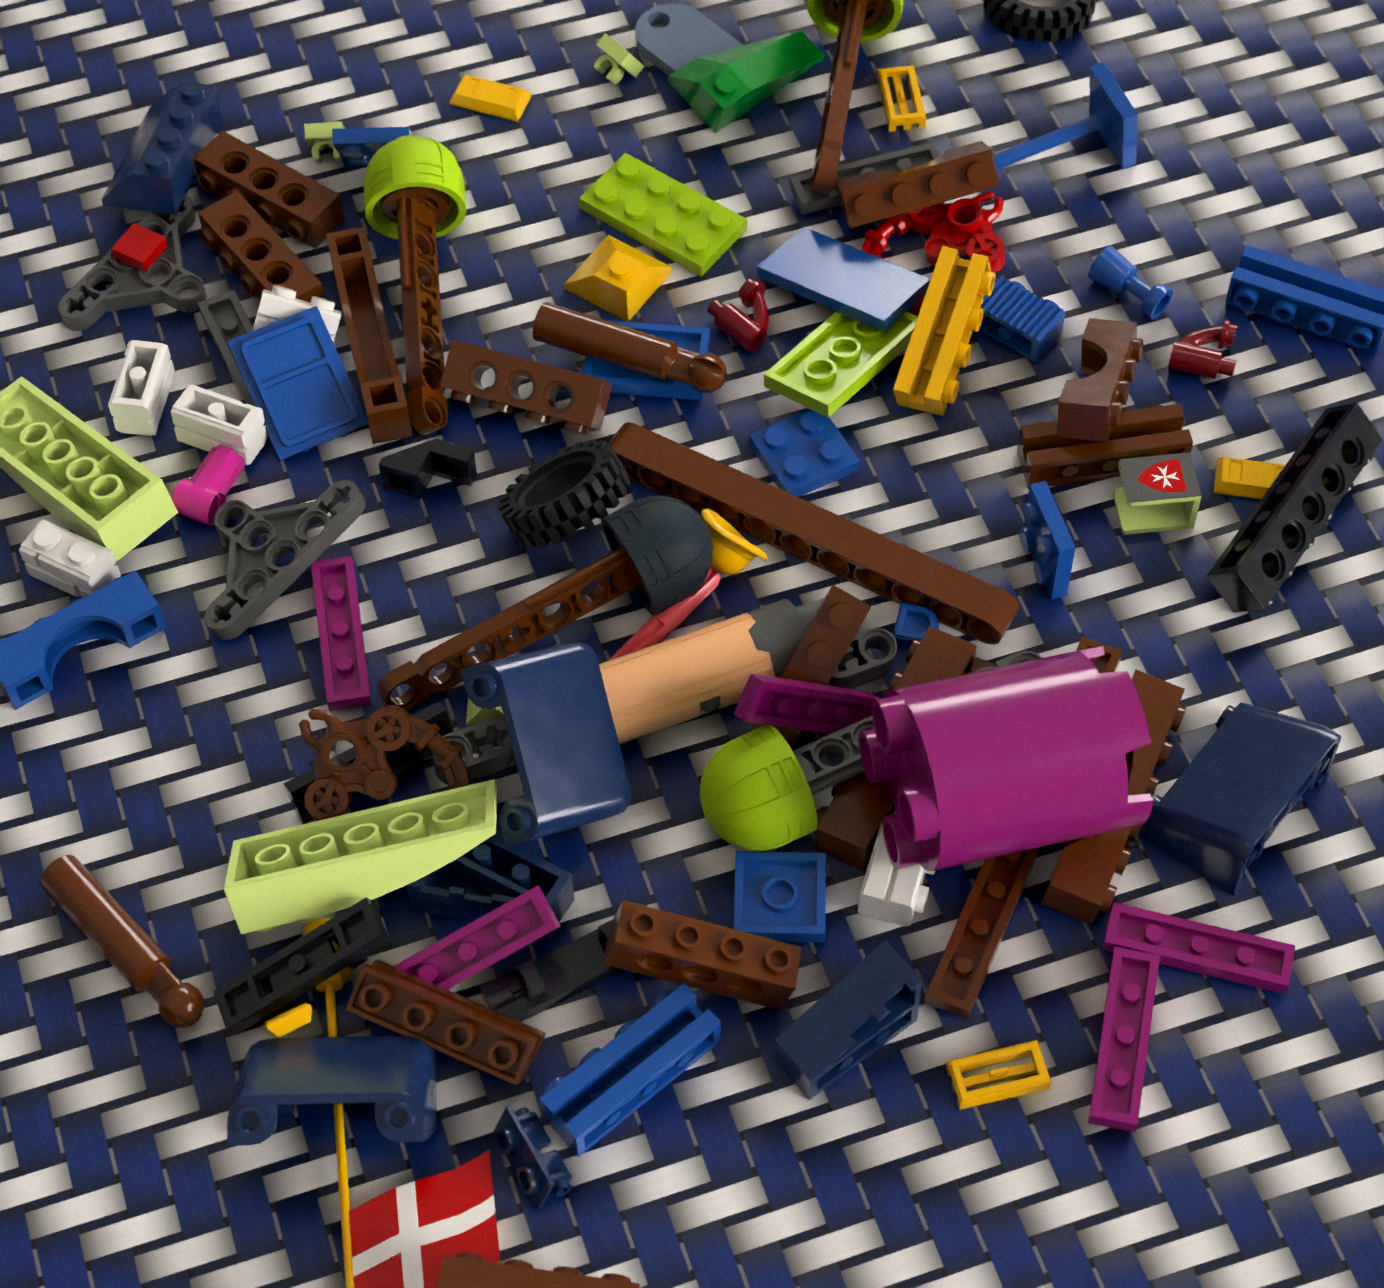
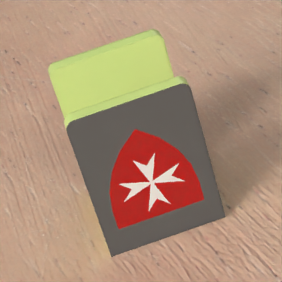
(1157, 494)

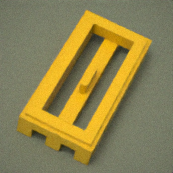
(904, 119)
(1004, 1090)

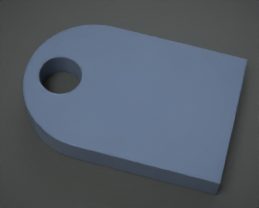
(682, 40)

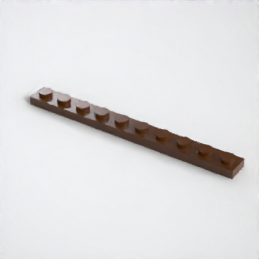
(990, 909)

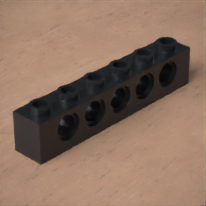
(1295, 508)

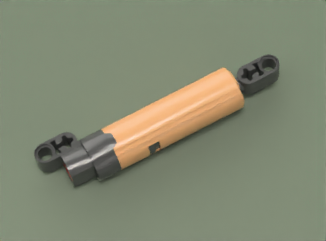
(692, 677)

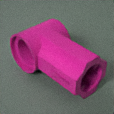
(207, 489)

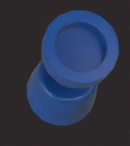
(1119, 275)

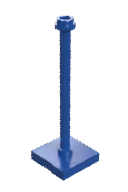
(1108, 114)

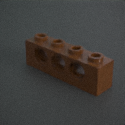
(272, 189)
(254, 250)
(468, 363)
(702, 955)

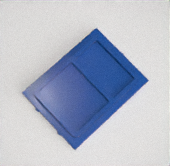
(298, 383)

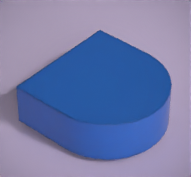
(913, 623)

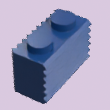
(1021, 319)

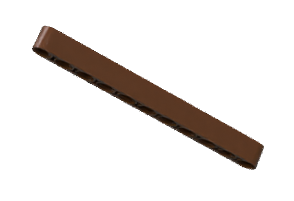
(815, 534)

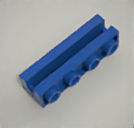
(1308, 298)
(629, 1069)

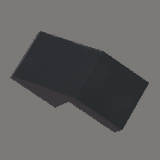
(413, 468)

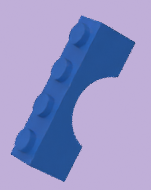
(116, 612)

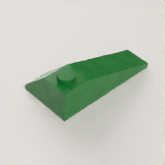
(741, 77)

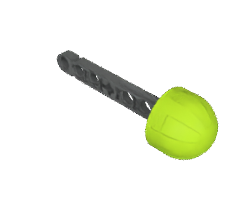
(762, 791)

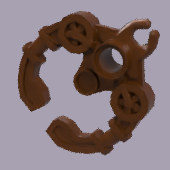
(370, 772)

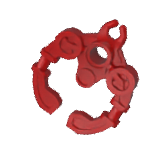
(952, 225)

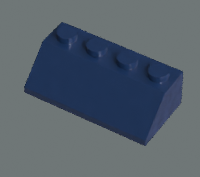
(161, 155)

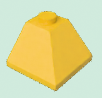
(618, 278)

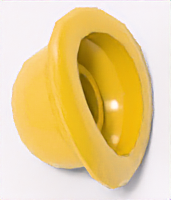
(730, 549)

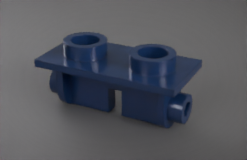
(520, 1138)

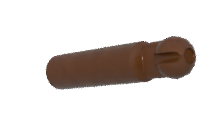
(627, 348)
(121, 940)

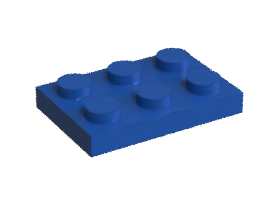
(634, 383)

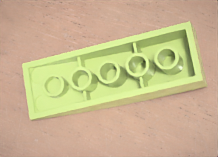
(78, 472)
(353, 856)

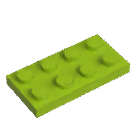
(663, 214)
(837, 361)

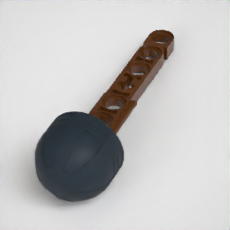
(656, 550)

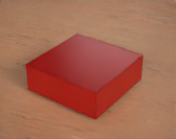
(139, 247)

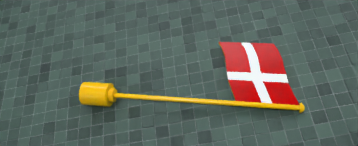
(409, 1229)

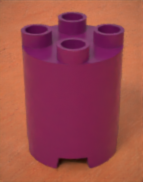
(1006, 759)

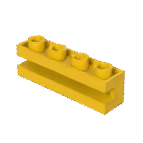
(943, 332)

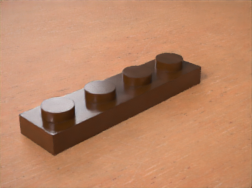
(824, 644)

